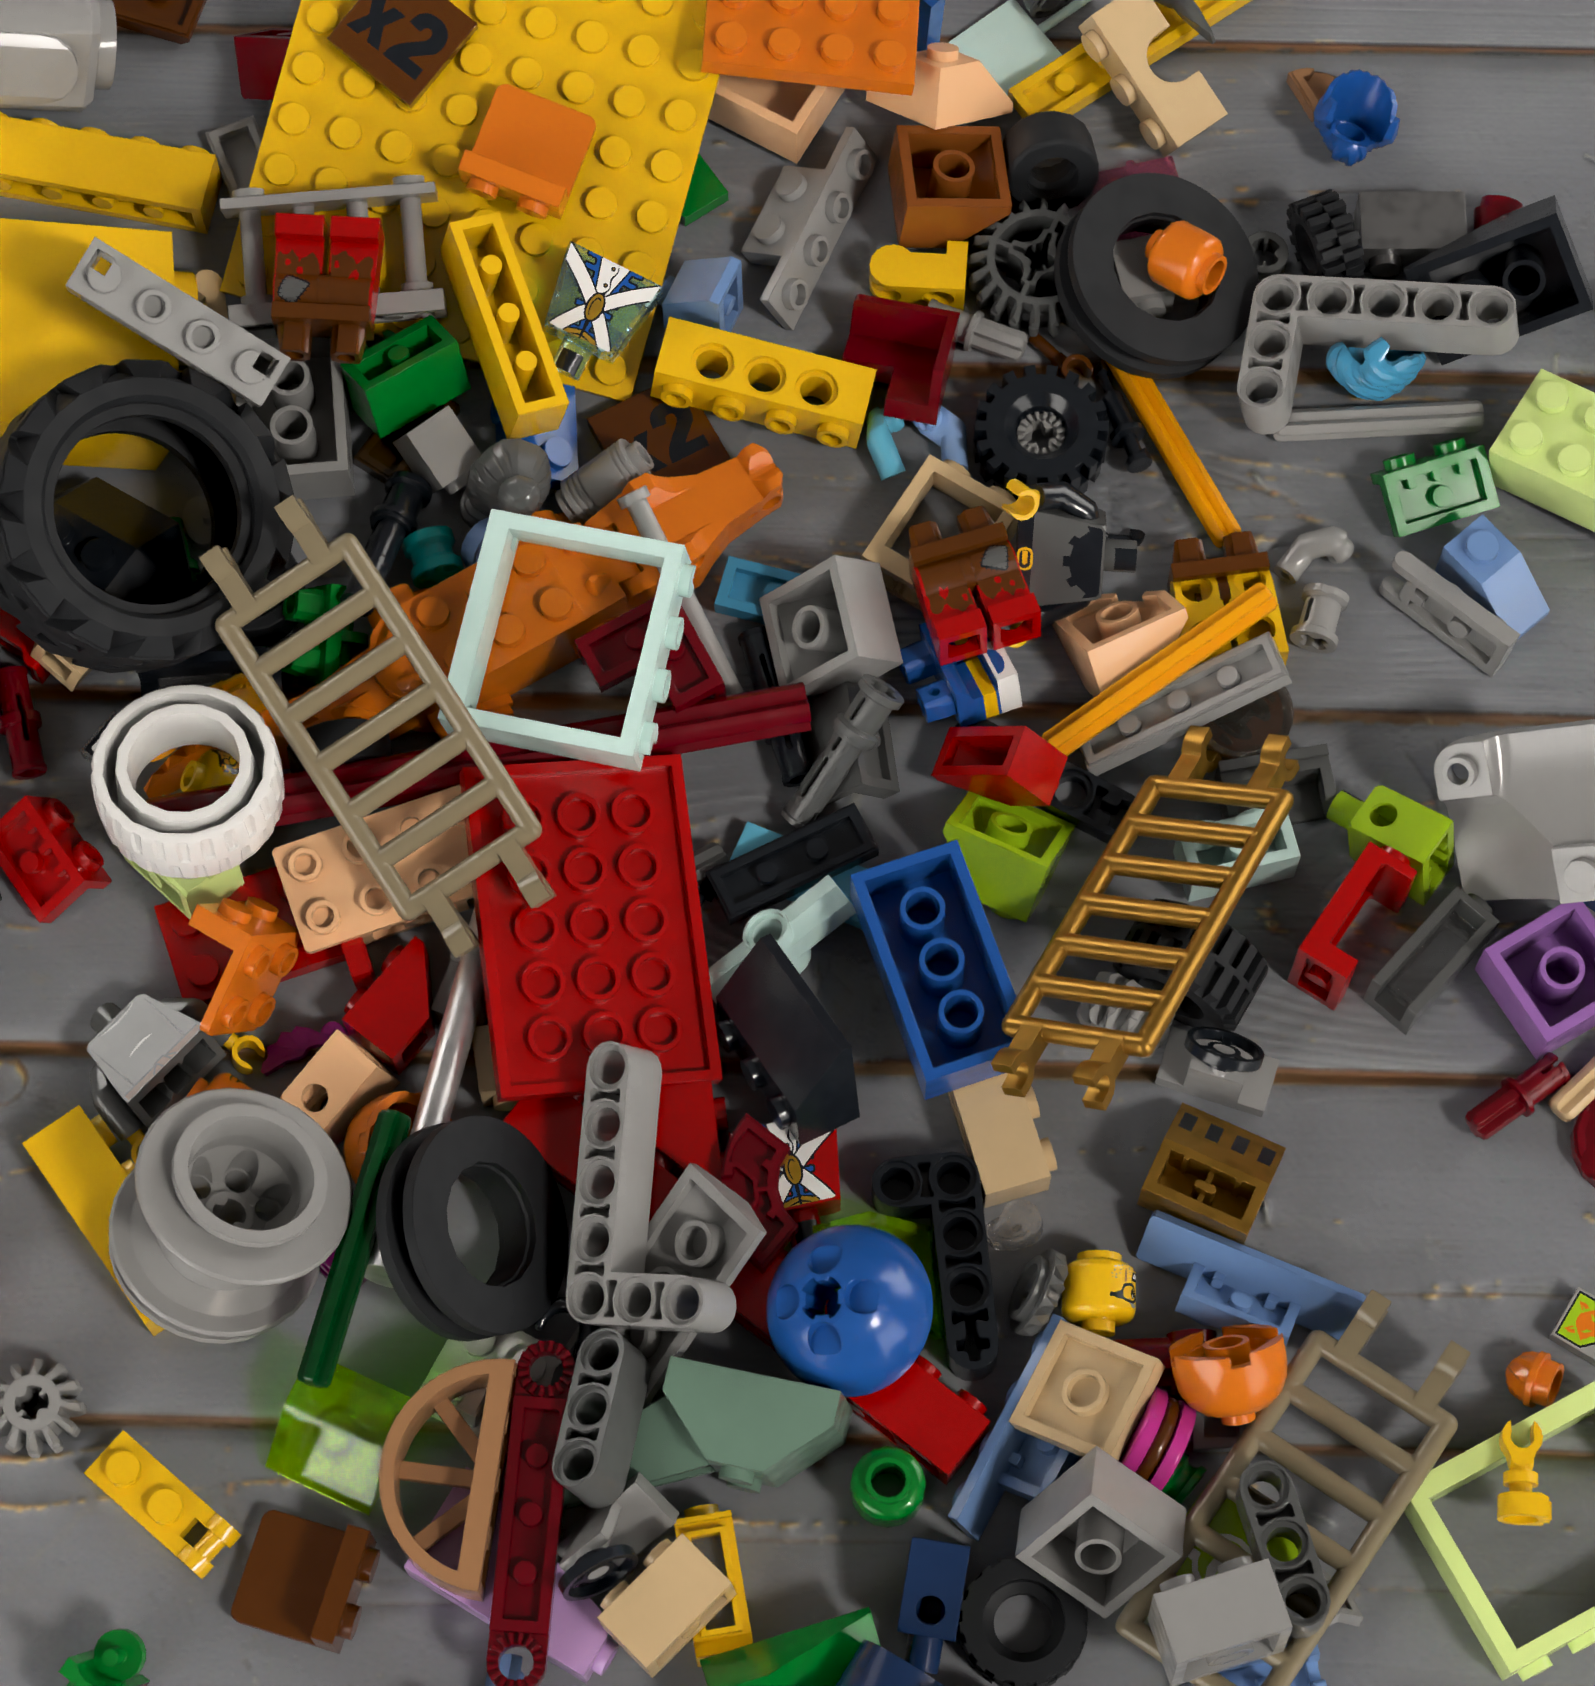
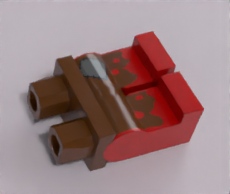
(323, 304)
(966, 568)

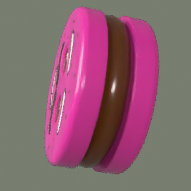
(1159, 1438)

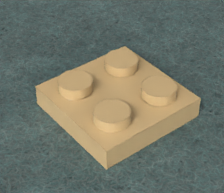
(1086, 1392)

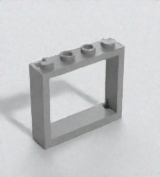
(176, 322)

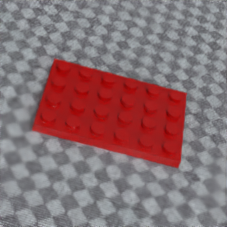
(617, 944)

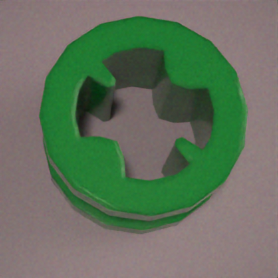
(1183, 1480)

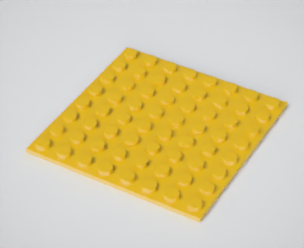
(611, 59)

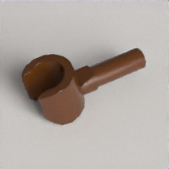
(1058, 359)

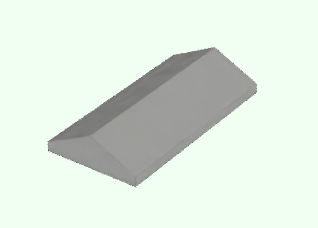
(695, 1233)

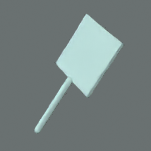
(1012, 43)

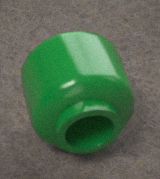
(887, 1486)

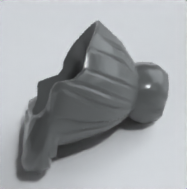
(506, 478)

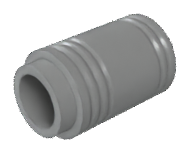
(602, 479)

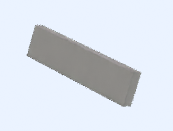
(1191, 700)

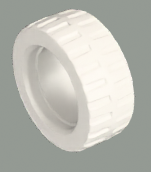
(206, 838)

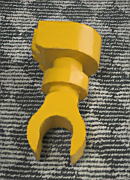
(1520, 1503)

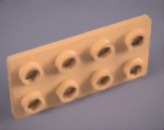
(337, 894)

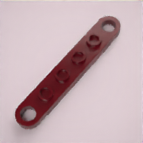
(529, 1520)

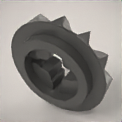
(1037, 1292)

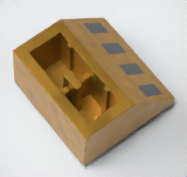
(1211, 1174)

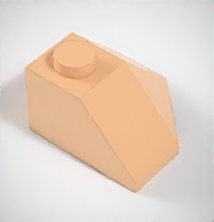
(947, 90)
(1118, 636)

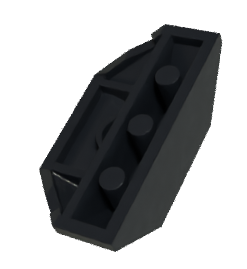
(122, 543)

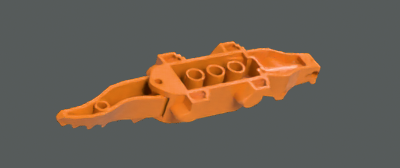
(548, 599)

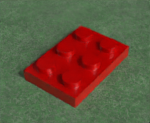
(202, 960)

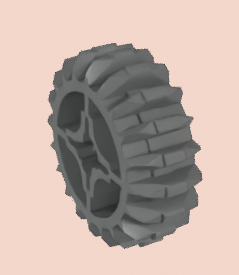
(1005, 248)

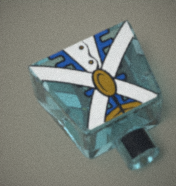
(596, 309)

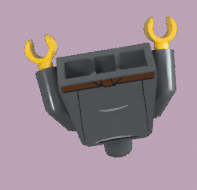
(153, 1059)

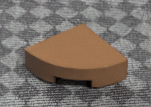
(1308, 87)

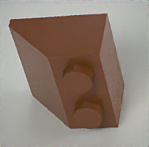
(946, 183)

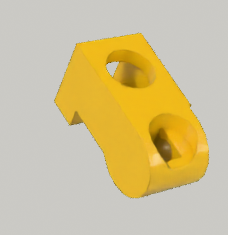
(920, 276)

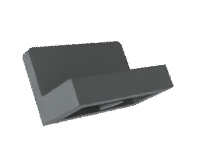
(874, 770)

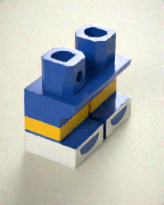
(966, 688)

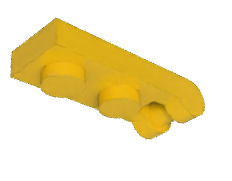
(160, 1503)

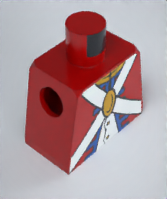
(809, 1179)

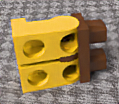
(1211, 583)

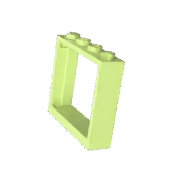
(1506, 1658)

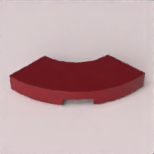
(753, 1172)

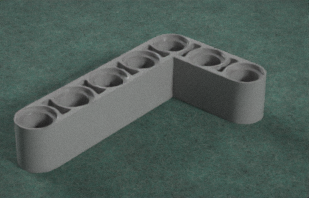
(1357, 327)
(614, 1209)

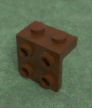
(305, 1580)

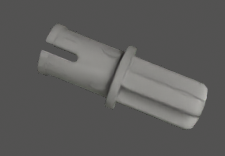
(987, 335)

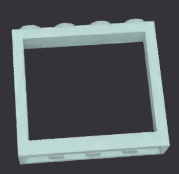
(651, 679)

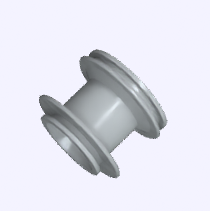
(210, 1261)

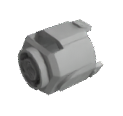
(56, 53)

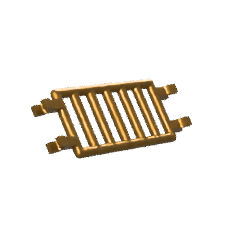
(1114, 1046)

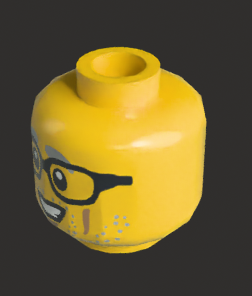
(1099, 1292)

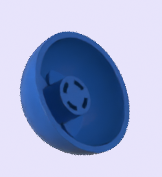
(872, 1322)

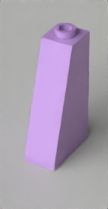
(576, 1636)

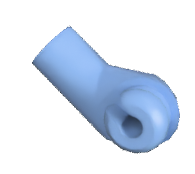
(949, 435)

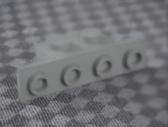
(805, 222)

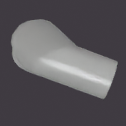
(1311, 545)

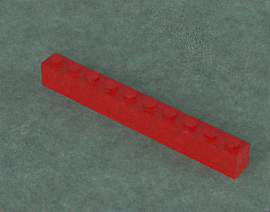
(910, 1413)

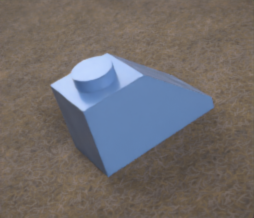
(705, 293)
(1493, 575)

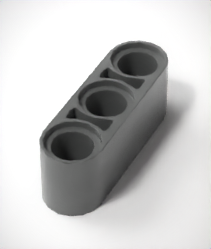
(601, 1418)
(1284, 1520)

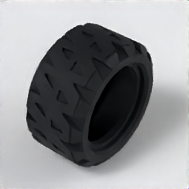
(211, 435)

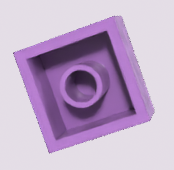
(1545, 977)

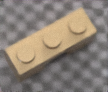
(1167, 110)

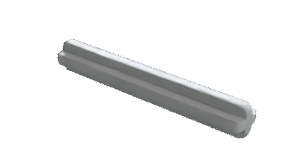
(1383, 421)

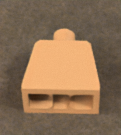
(344, 1076)

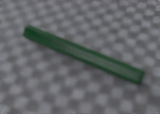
(351, 1256)

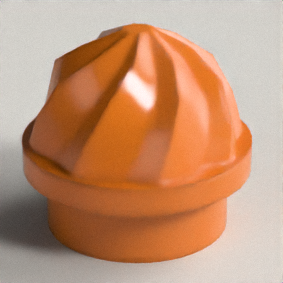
(1534, 1378)

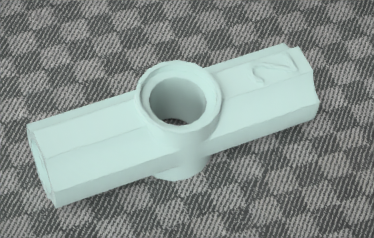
(793, 928)

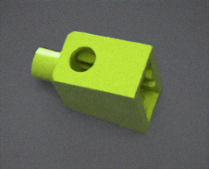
(1404, 825)

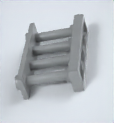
(416, 296)

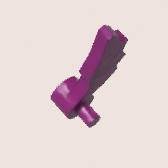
(296, 1045)

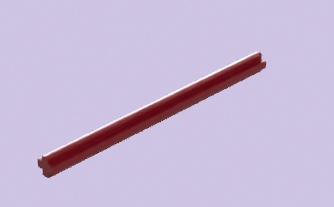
(699, 727)

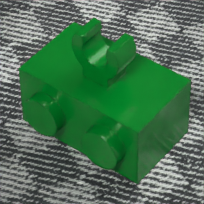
(406, 376)

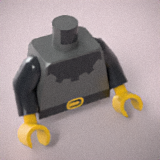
(1064, 547)

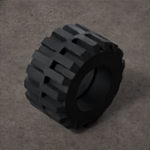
(1222, 984)

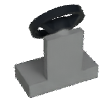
(1218, 1068)
(605, 1541)

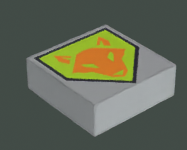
(1577, 1326)

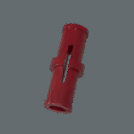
(20, 724)

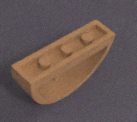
(485, 1482)

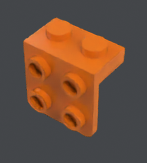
(528, 152)
(260, 958)

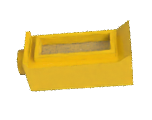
(715, 1537)

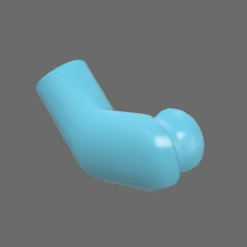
(881, 443)

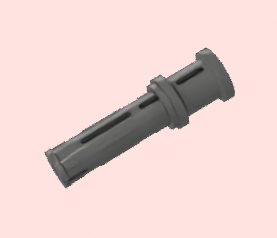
(854, 732)

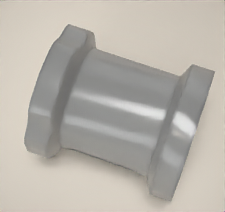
(1319, 618)

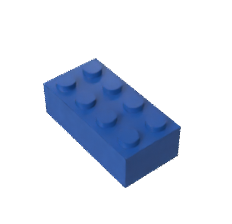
(936, 964)

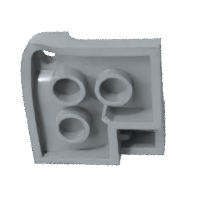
(1524, 811)

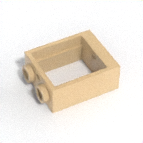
(953, 481)

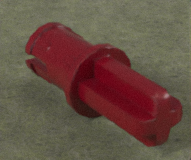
(1517, 1097)

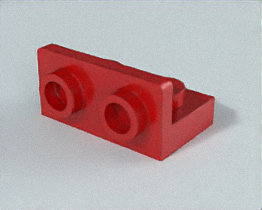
(48, 856)

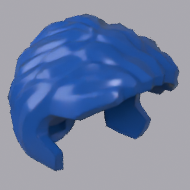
(1356, 116)

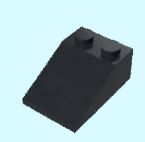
(1525, 254)

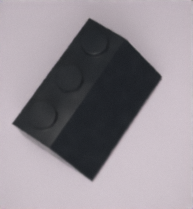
(787, 1044)

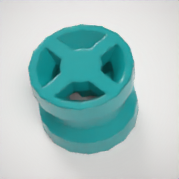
(431, 555)

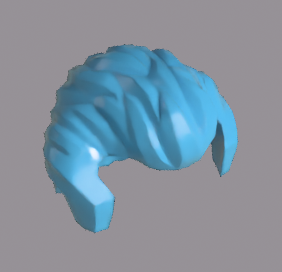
(1373, 370)

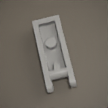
(1449, 613)

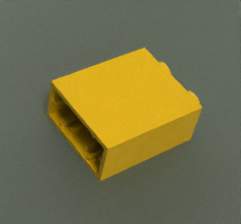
(57, 335)

